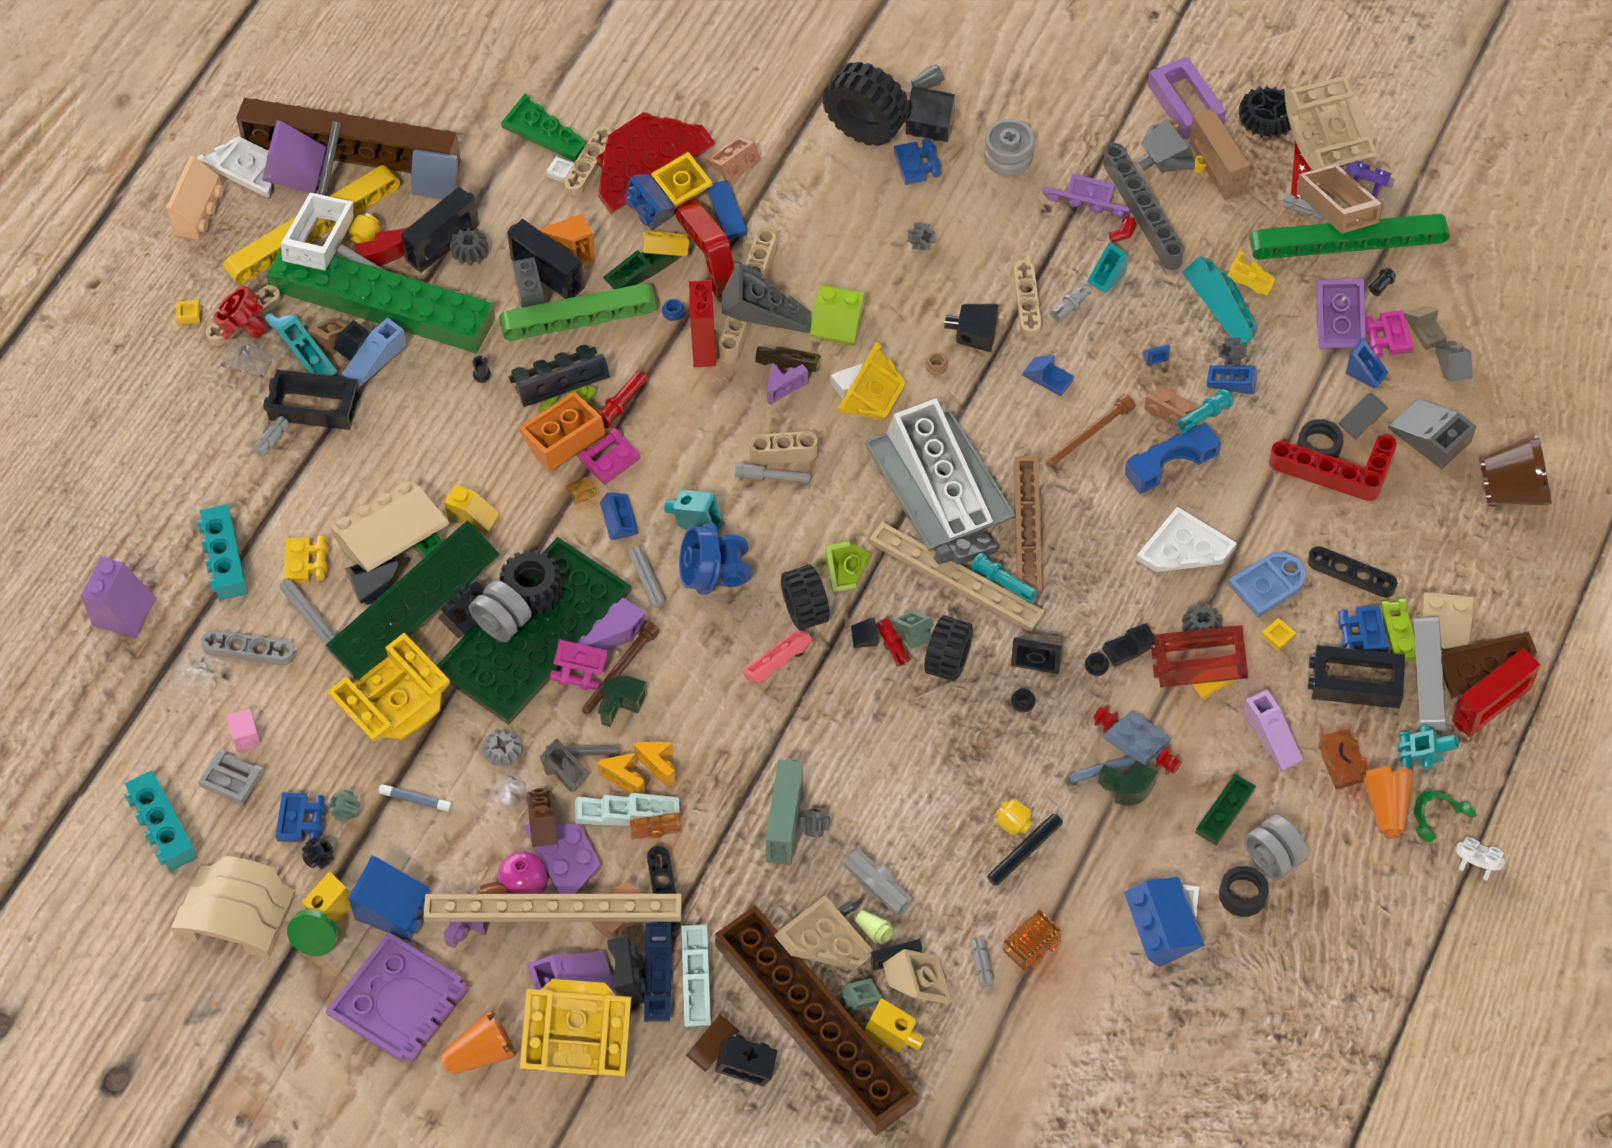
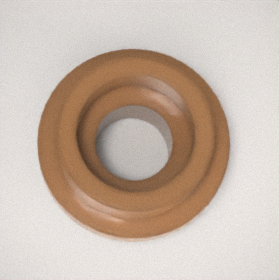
(936, 358)

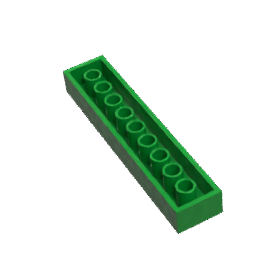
(380, 294)

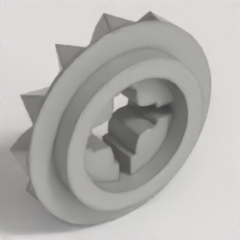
(497, 756)

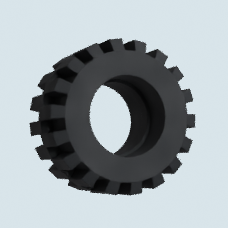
(534, 566)
(805, 597)
(948, 648)

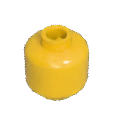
(364, 228)
(1013, 817)

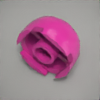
(523, 874)

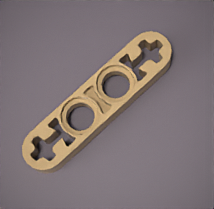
(586, 160)
(1027, 298)
(269, 304)

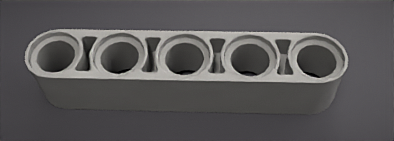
(1430, 673)

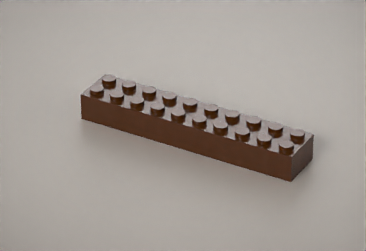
(360, 138)
(816, 1021)

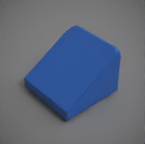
(1156, 355)

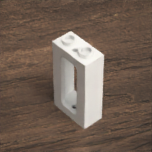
(316, 207)

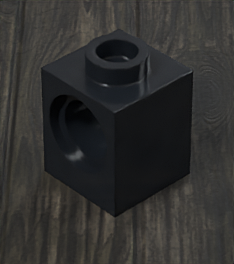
(351, 339)

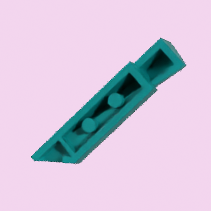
(1221, 297)

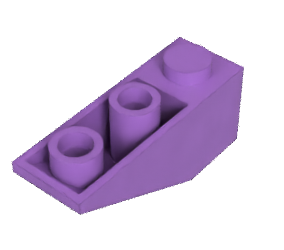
(617, 626)

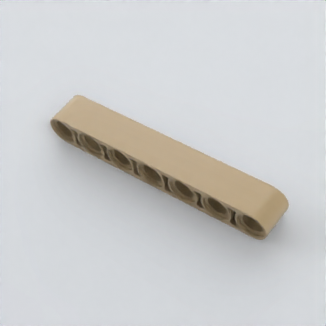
(736, 331)

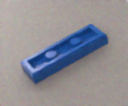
(726, 210)

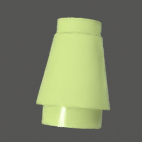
(875, 927)

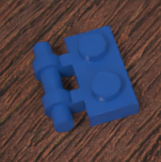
(910, 162)
(1370, 629)
(292, 816)

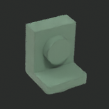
(859, 996)

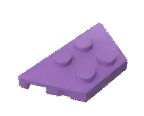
(570, 860)

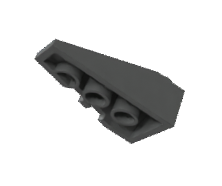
(758, 302)

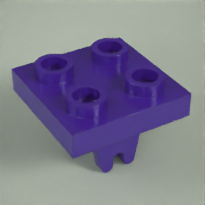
(1380, 176)

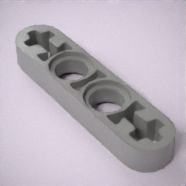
(249, 644)

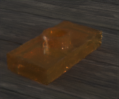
(655, 826)

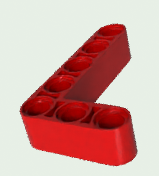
(710, 241)
(1337, 469)

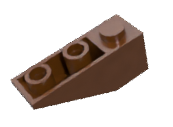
(541, 817)

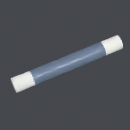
(415, 798)

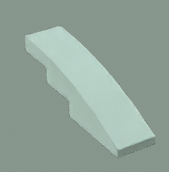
(621, 810)
(696, 976)

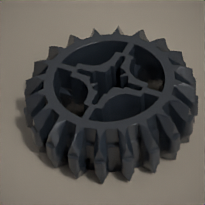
(1266, 117)

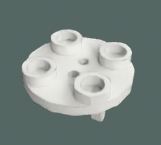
(1479, 855)

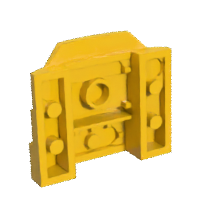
(393, 695)
(575, 1029)

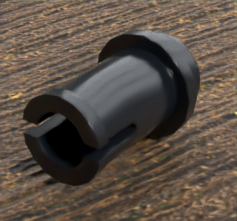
(1385, 277)
(481, 371)

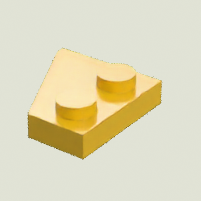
(1250, 275)

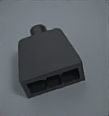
(975, 325)

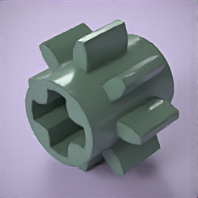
(344, 805)

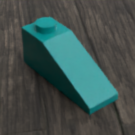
(305, 348)

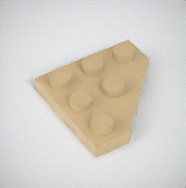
(824, 937)

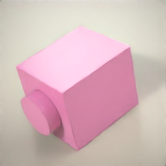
(243, 730)

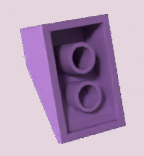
(1340, 312)

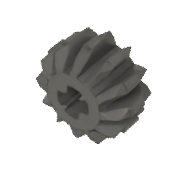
(469, 246)
(1201, 618)

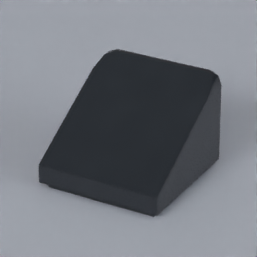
(864, 633)

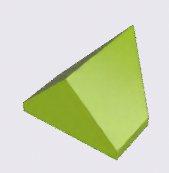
(845, 564)

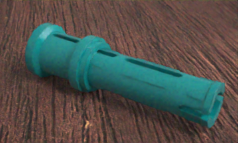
(1210, 408)
(995, 573)

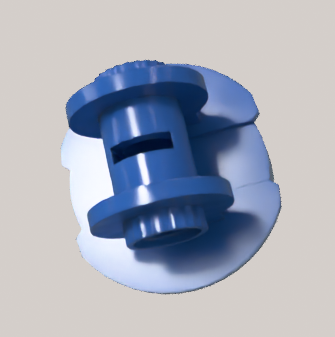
(712, 559)

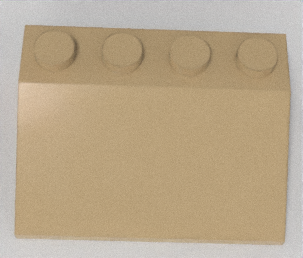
(388, 525)

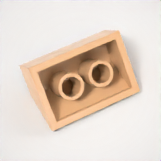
(194, 199)

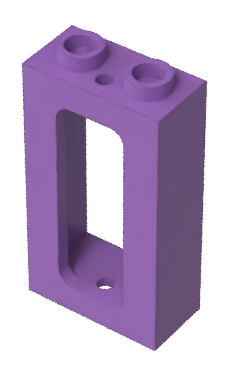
(1160, 85)

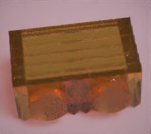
(1032, 941)

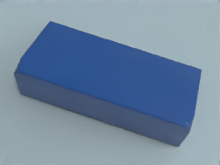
(618, 516)

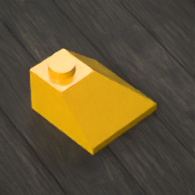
(682, 179)

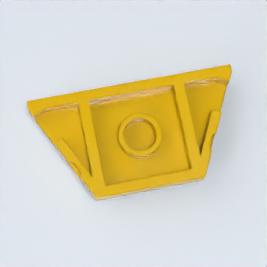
(873, 387)

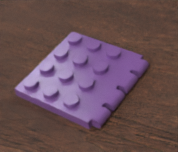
(397, 998)

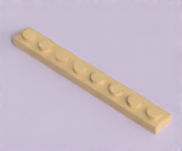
(957, 578)

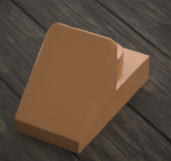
(327, 333)

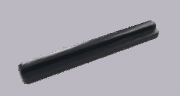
(1025, 849)

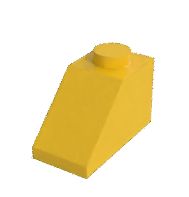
(469, 505)

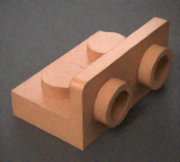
(735, 158)
(1168, 405)

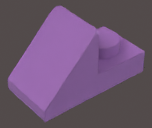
(782, 385)
(458, 930)

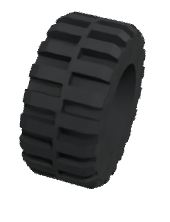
(866, 103)

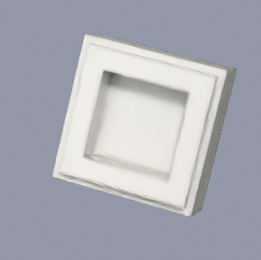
(559, 169)

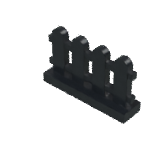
(565, 379)

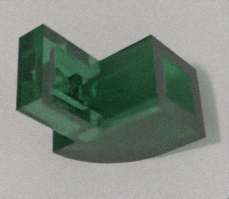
(619, 693)
(1129, 788)

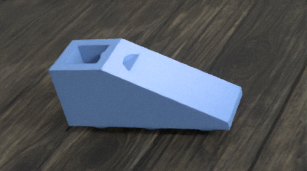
(376, 351)

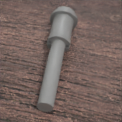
(758, 472)

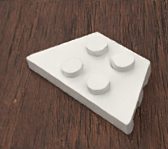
(241, 163)

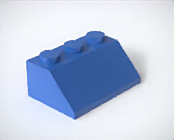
(1164, 920)

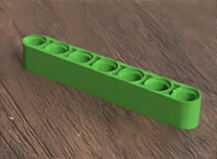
(577, 312)

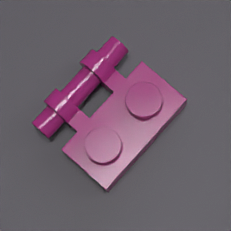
(1395, 333)
(578, 657)

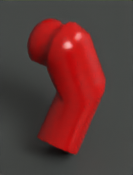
(1126, 230)

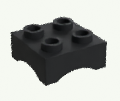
(628, 967)

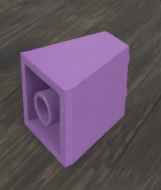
(294, 159)
(116, 598)

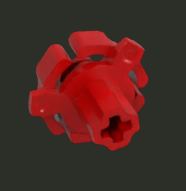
(241, 312)

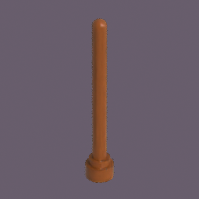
(1123, 405)

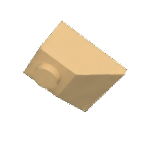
(917, 976)

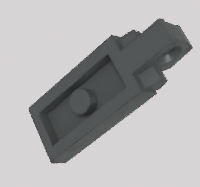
(966, 548)

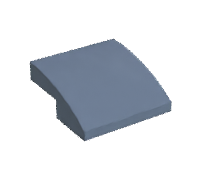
(433, 174)

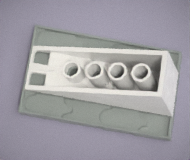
(937, 475)

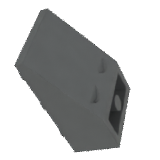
(1434, 431)

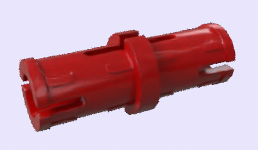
(892, 642)

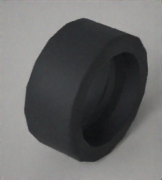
(1324, 427)
(1249, 874)

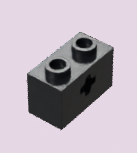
(746, 1060)

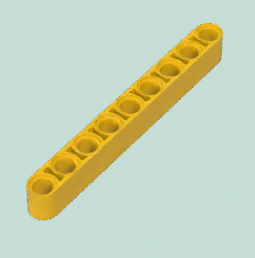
(262, 252)

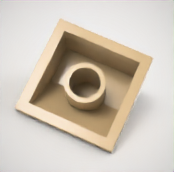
(1454, 617)

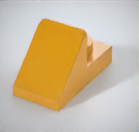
(655, 757)
(619, 772)

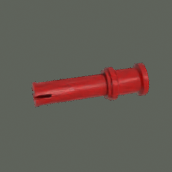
(615, 405)

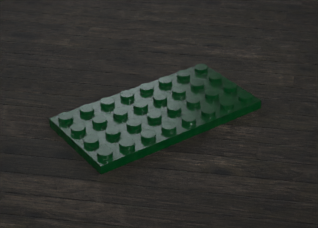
(511, 673)

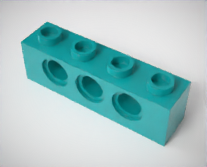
(233, 582)
(148, 788)

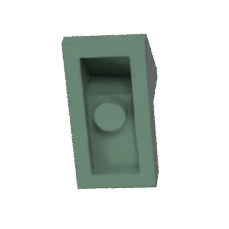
(914, 628)

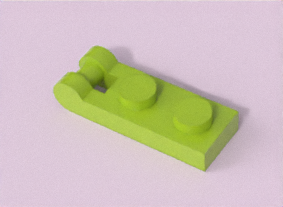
(1399, 628)

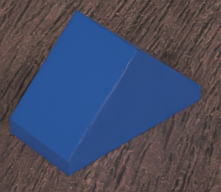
(1365, 365)

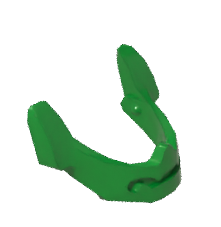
(1423, 830)

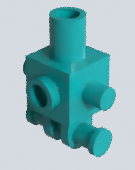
(1424, 747)

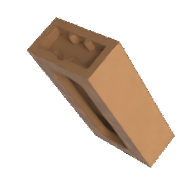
(1220, 153)
(1359, 201)

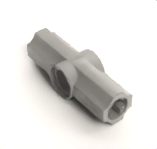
(878, 882)

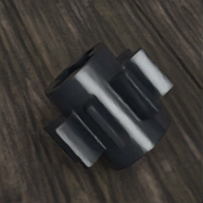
(317, 853)

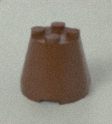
(1517, 474)

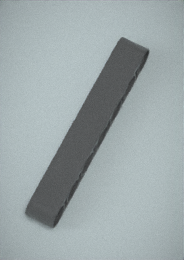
(1143, 206)

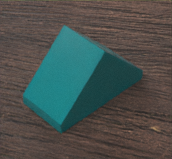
(1109, 268)

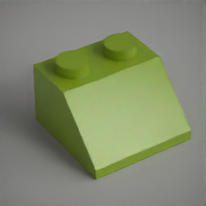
(837, 314)

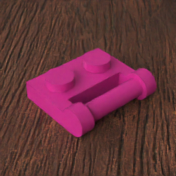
(612, 462)

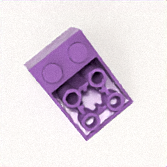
(576, 967)

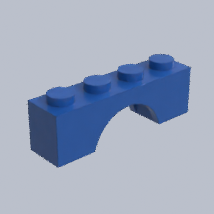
(1197, 445)

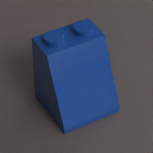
(388, 899)

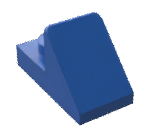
(1046, 374)

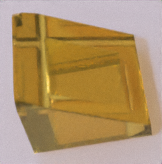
(581, 490)

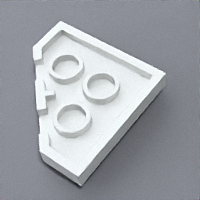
(1185, 544)

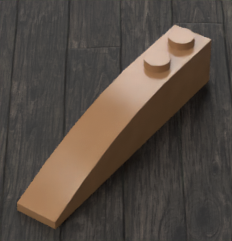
(1027, 520)

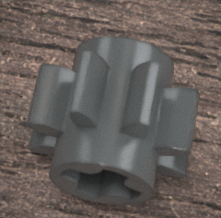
(920, 236)
(1232, 351)
(814, 822)

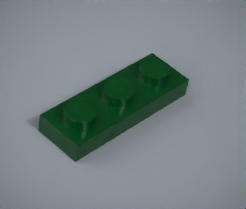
(1225, 809)

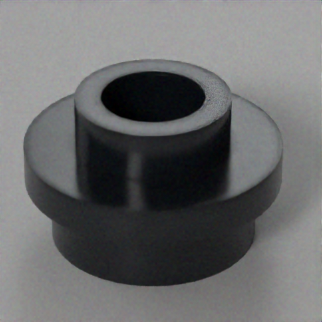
(1096, 658)
(1023, 694)

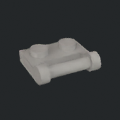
(228, 783)

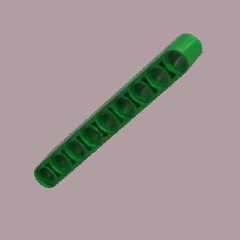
(1327, 239)

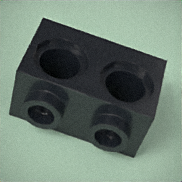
(461, 605)

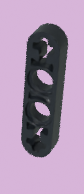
(1350, 575)
(666, 870)

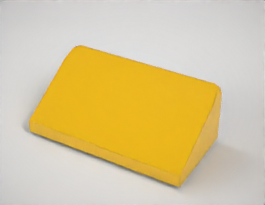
(665, 243)

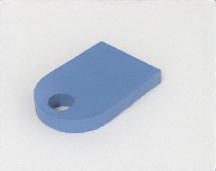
(1267, 582)

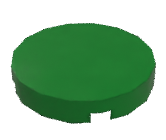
(312, 932)

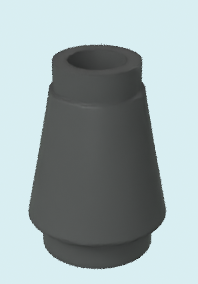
(929, 77)

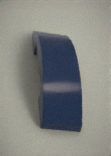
(658, 972)

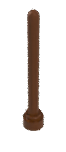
(647, 632)

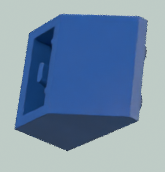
(648, 201)

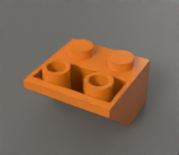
(573, 236)

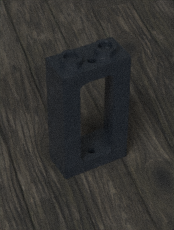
(432, 233)
(554, 264)
(317, 386)
(1356, 691)

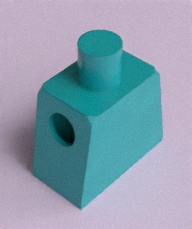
(694, 509)

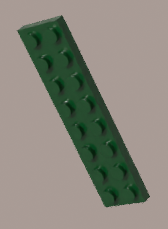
(412, 600)

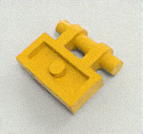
(297, 559)

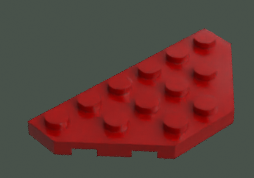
(643, 148)

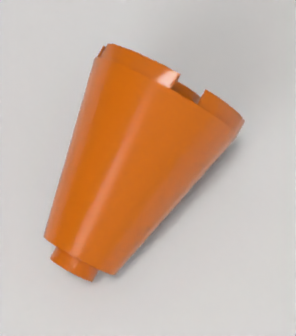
(1389, 798)
(478, 1046)

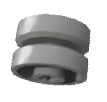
(1009, 147)
(500, 611)
(1276, 847)

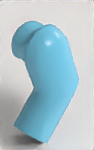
(276, 322)

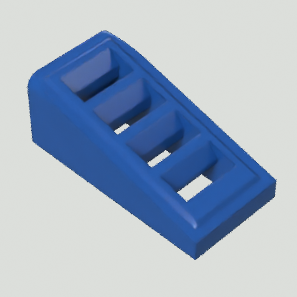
(1239, 386)

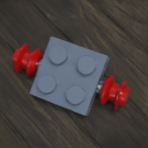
(1137, 738)

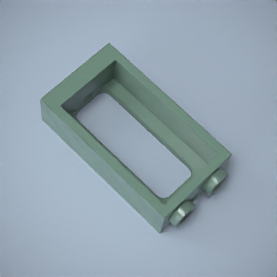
(784, 812)

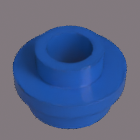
(673, 305)

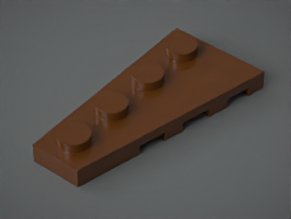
(1471, 663)

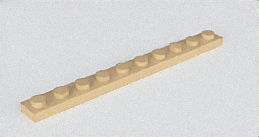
(552, 907)

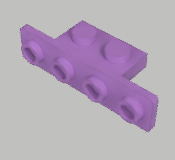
(1088, 192)

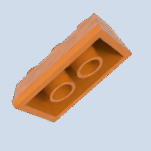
(562, 431)

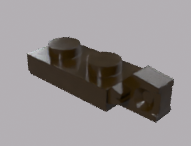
(787, 358)

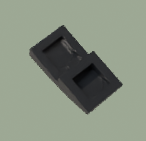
(1131, 645)

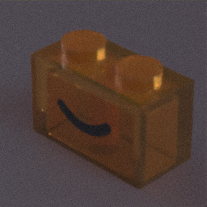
(1342, 758)

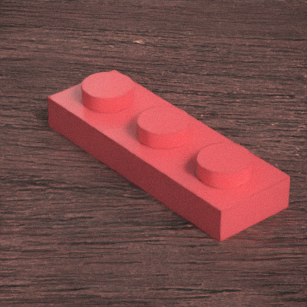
(777, 656)

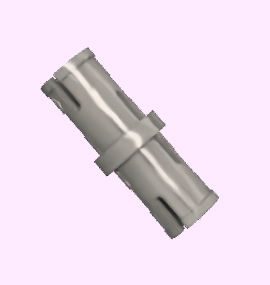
(1070, 302)

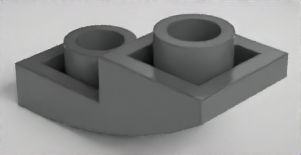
(1363, 415)

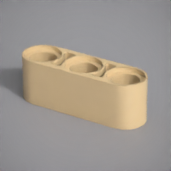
(793, 443)

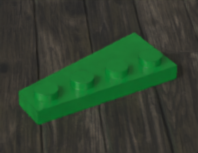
(537, 126)

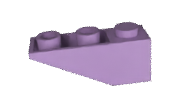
(1272, 729)

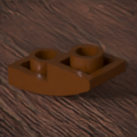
(707, 1047)

